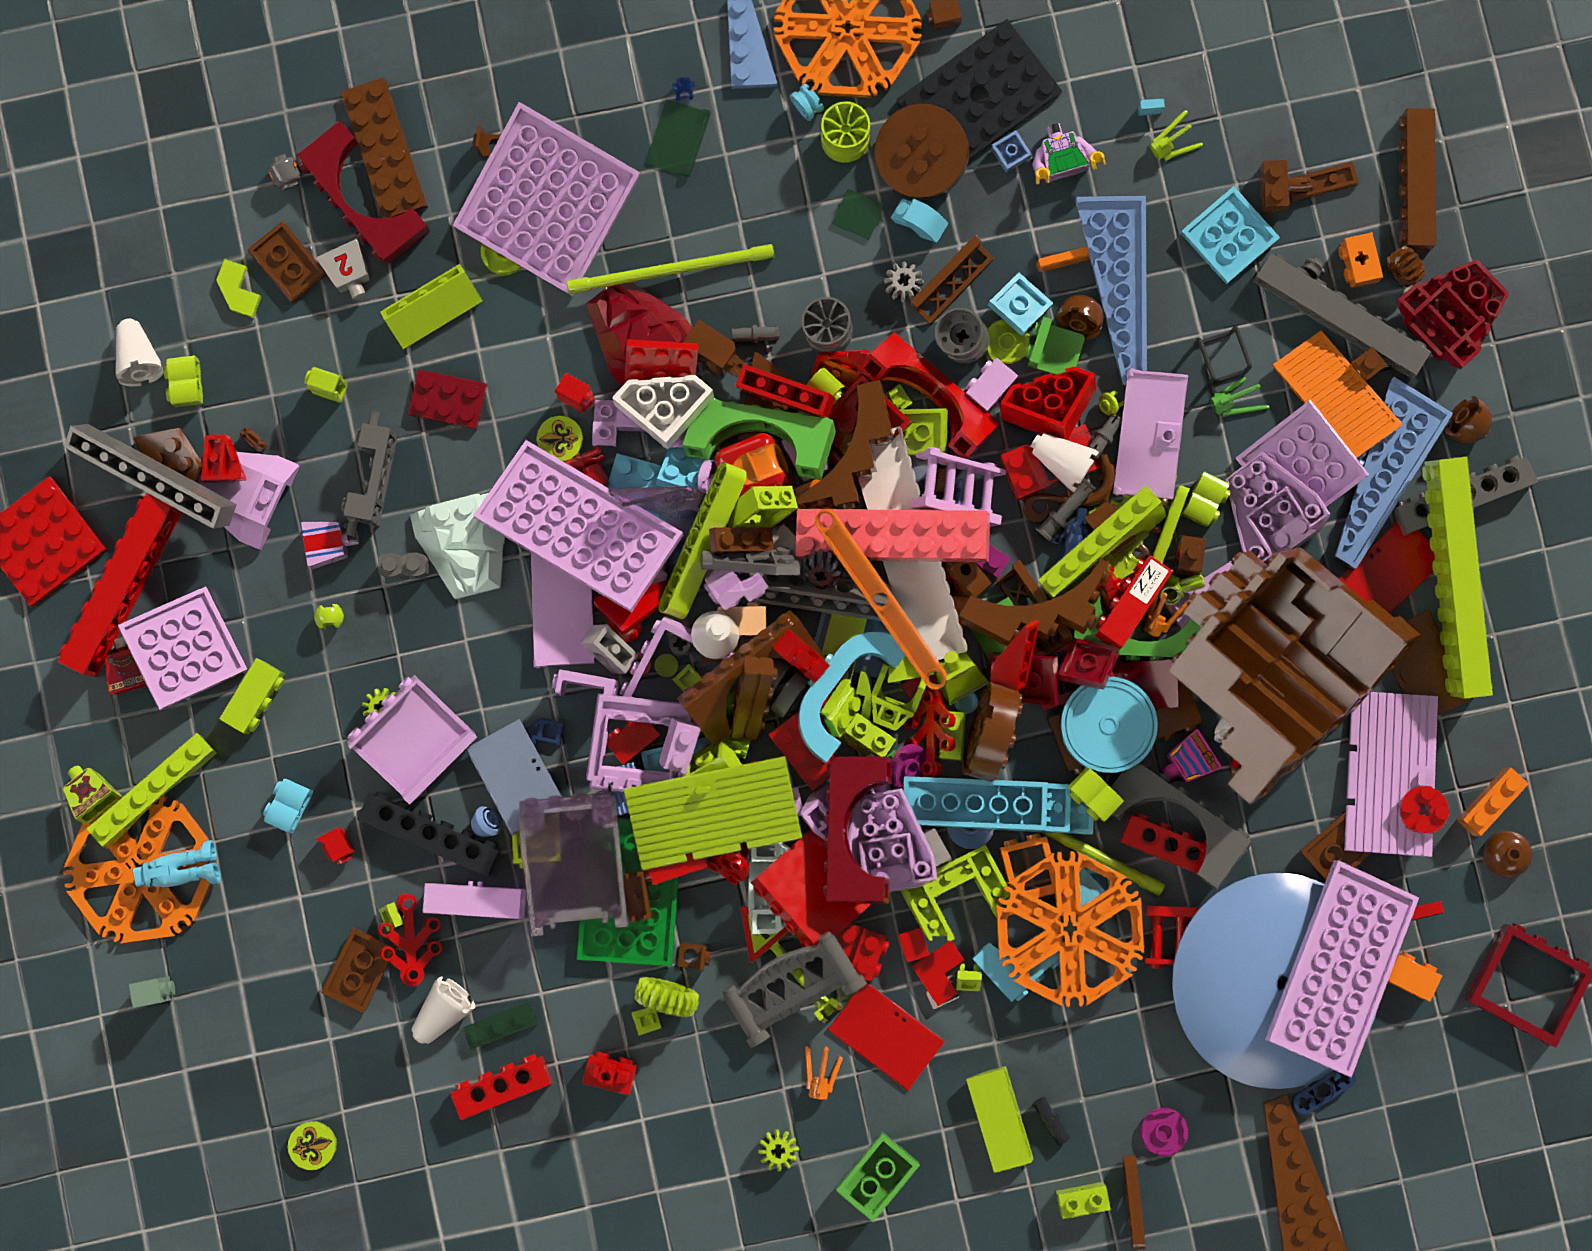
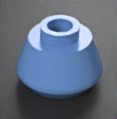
(486, 822)

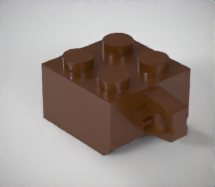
(715, 350)

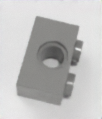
(609, 649)

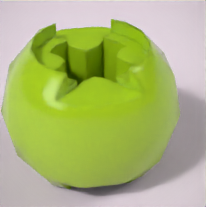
(328, 616)

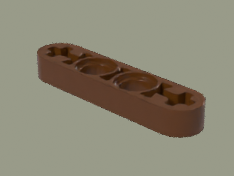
(1133, 1202)

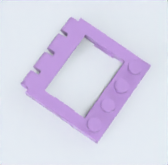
(628, 710)

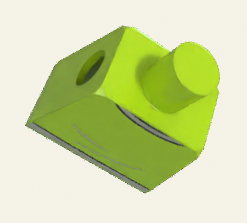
(962, 676)

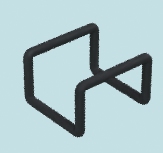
(1199, 342)

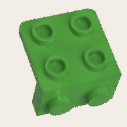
(1054, 348)

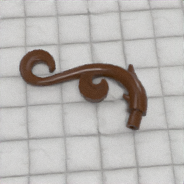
(1103, 493)

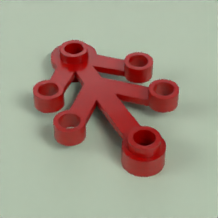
(932, 703)
(410, 943)

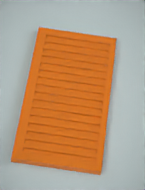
(1342, 396)

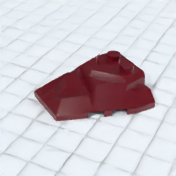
(1454, 311)
(632, 314)

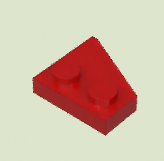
(842, 365)
(220, 460)

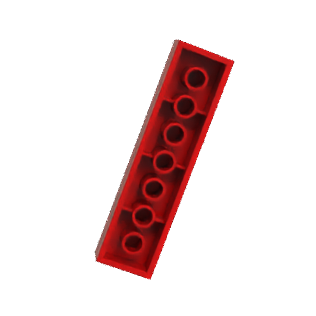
(120, 585)

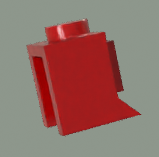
(336, 845)

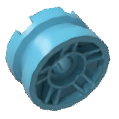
(806, 102)

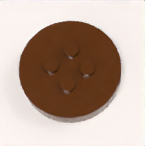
(921, 151)

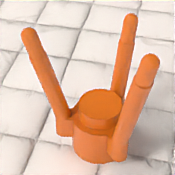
(1155, 622)
(820, 1086)

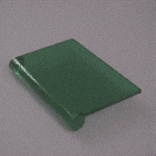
(678, 138)

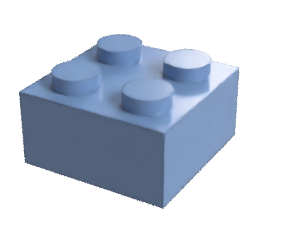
(1011, 151)

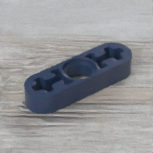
(1304, 1093)

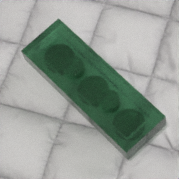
(500, 1025)

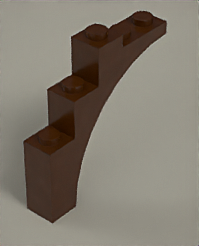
(871, 428)
(1071, 609)

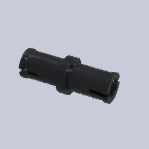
(1051, 1121)

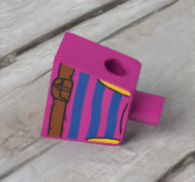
(1191, 759)

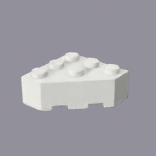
(664, 404)

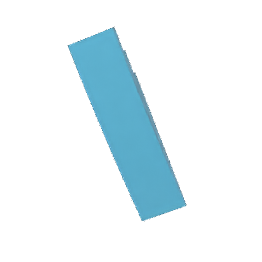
(996, 805)

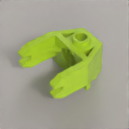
(882, 703)

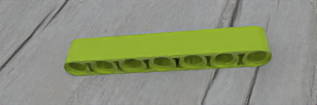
(713, 513)

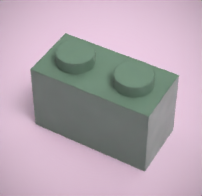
(152, 991)

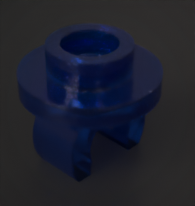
(683, 84)

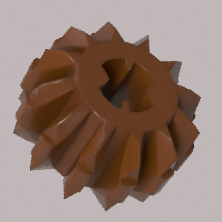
(1406, 266)

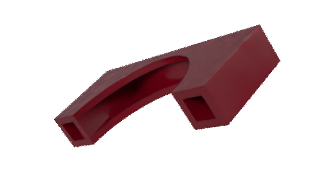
(325, 162)

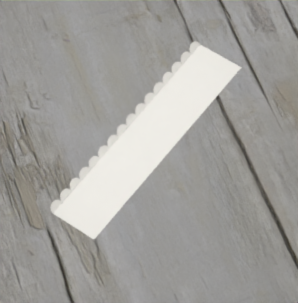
(915, 584)

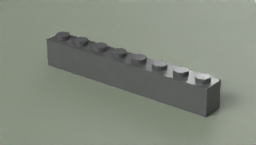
(1341, 315)
(150, 476)

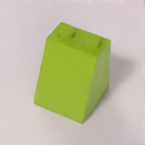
(713, 758)

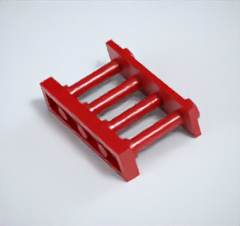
(1158, 914)

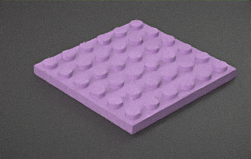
(546, 198)

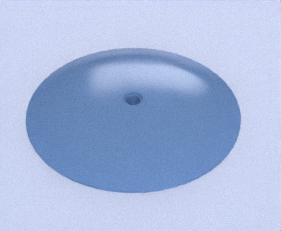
(1230, 975)

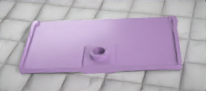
(1150, 433)
(559, 616)

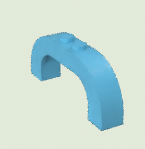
(867, 644)

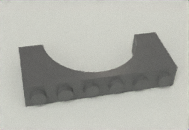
(1224, 843)

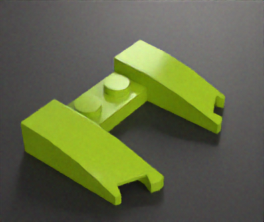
(974, 865)

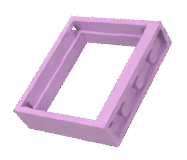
(649, 648)

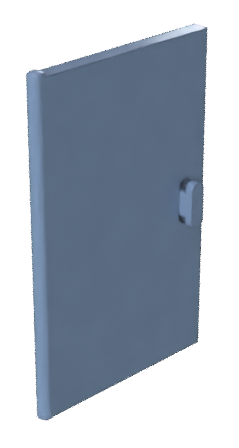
(508, 771)

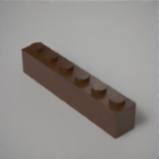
(1418, 179)

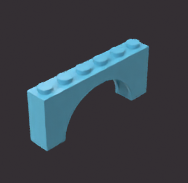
(988, 956)

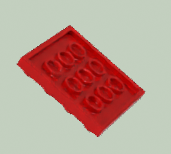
(45, 541)

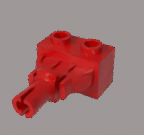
(610, 1072)

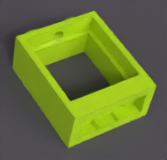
(763, 507)

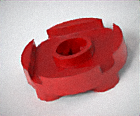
(1427, 796)

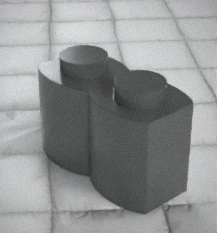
(410, 565)

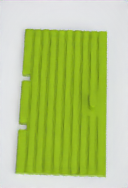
(713, 813)

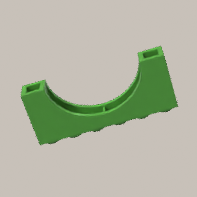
(720, 420)
(1155, 650)

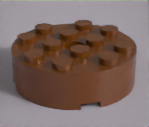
(992, 732)

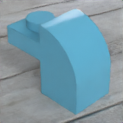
(920, 218)

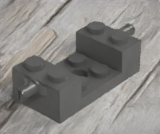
(381, 444)

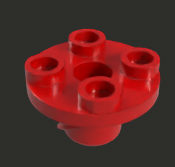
(731, 865)

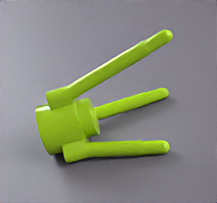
(1162, 146)

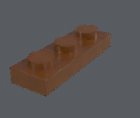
(741, 539)

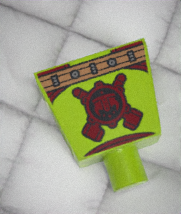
(89, 794)

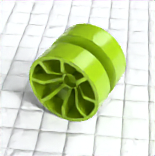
(845, 132)

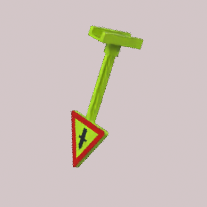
(760, 943)

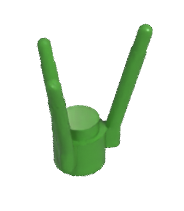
(1223, 403)

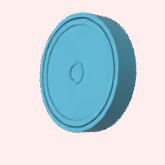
(1109, 726)

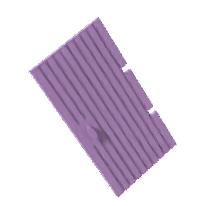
(1392, 757)

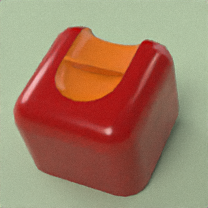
(761, 459)

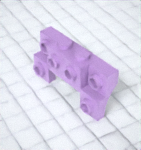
(610, 418)
(728, 588)

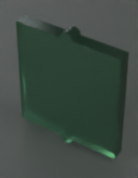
(858, 214)

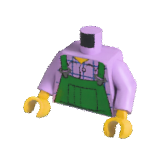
(1063, 155)

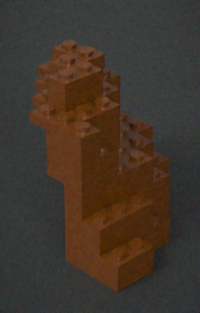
(1284, 659)

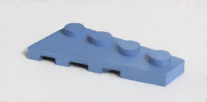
(748, 51)

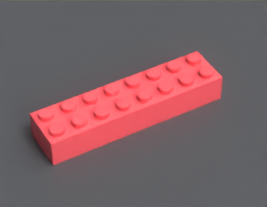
(903, 534)

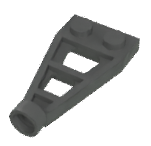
(782, 559)

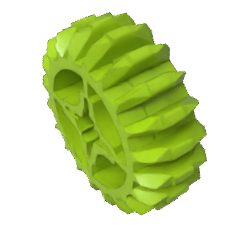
(666, 997)

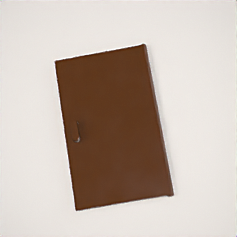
(1423, 666)

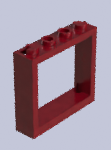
(1475, 993)

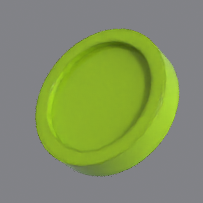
(666, 665)

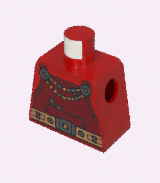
(122, 670)

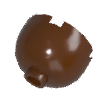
(1081, 316)
(1470, 421)
(1507, 854)

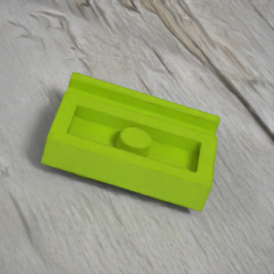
(841, 708)

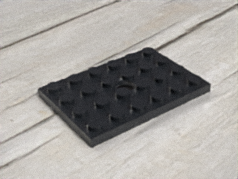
(1005, 69)

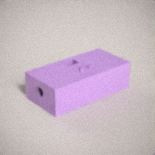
(474, 900)

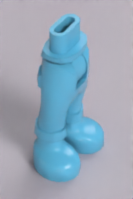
(165, 871)

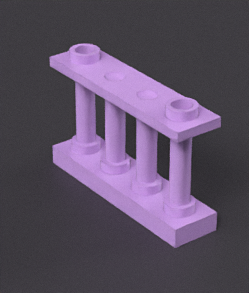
(928, 500)

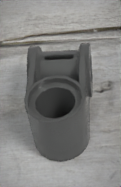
(673, 639)

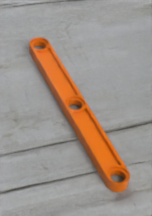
(871, 584)

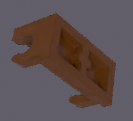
(637, 896)

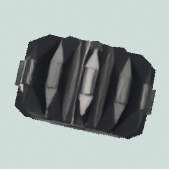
(822, 568)

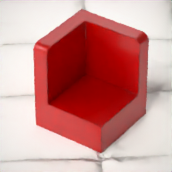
(913, 944)

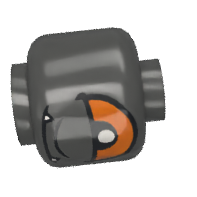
(285, 172)

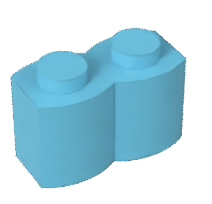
(287, 805)

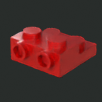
(863, 949)

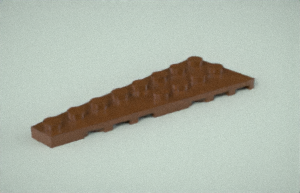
(1300, 1199)

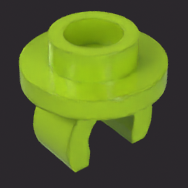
(1109, 404)

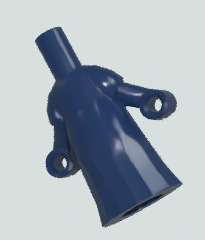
(1073, 533)

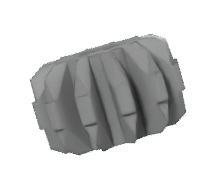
(894, 280)

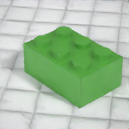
(877, 1176)

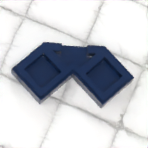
(546, 731)

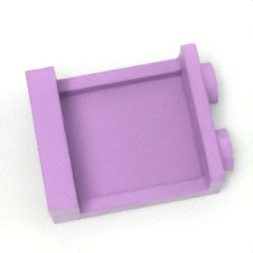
(564, 677)

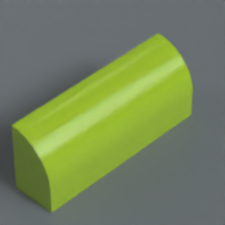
(431, 306)
(1000, 1119)

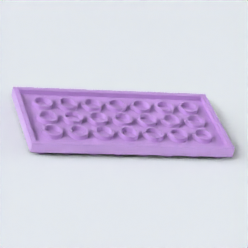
(578, 526)
(1342, 968)

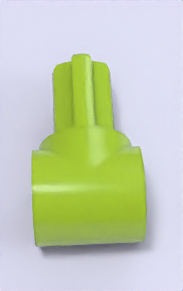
(1181, 587)

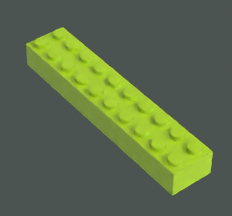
(1457, 578)

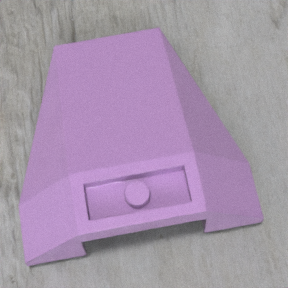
(256, 496)
(1273, 508)
(890, 841)

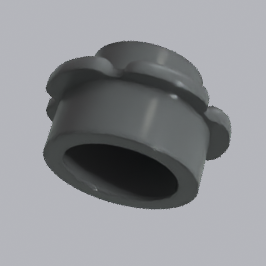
(1314, 267)

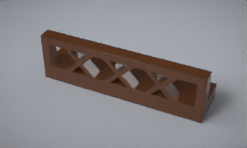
(944, 275)
(1036, 596)

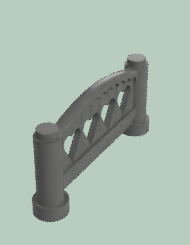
(836, 973)

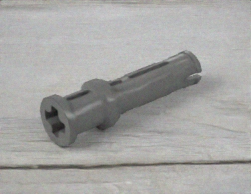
(1058, 518)

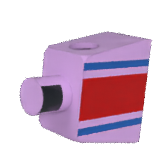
(326, 542)

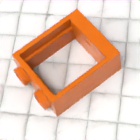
(1032, 840)

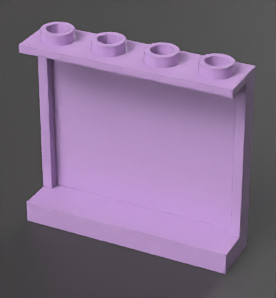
(411, 738)

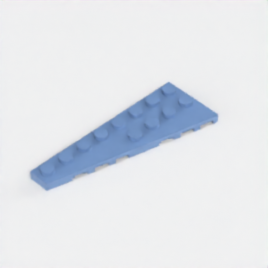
(1117, 251)
(1390, 468)

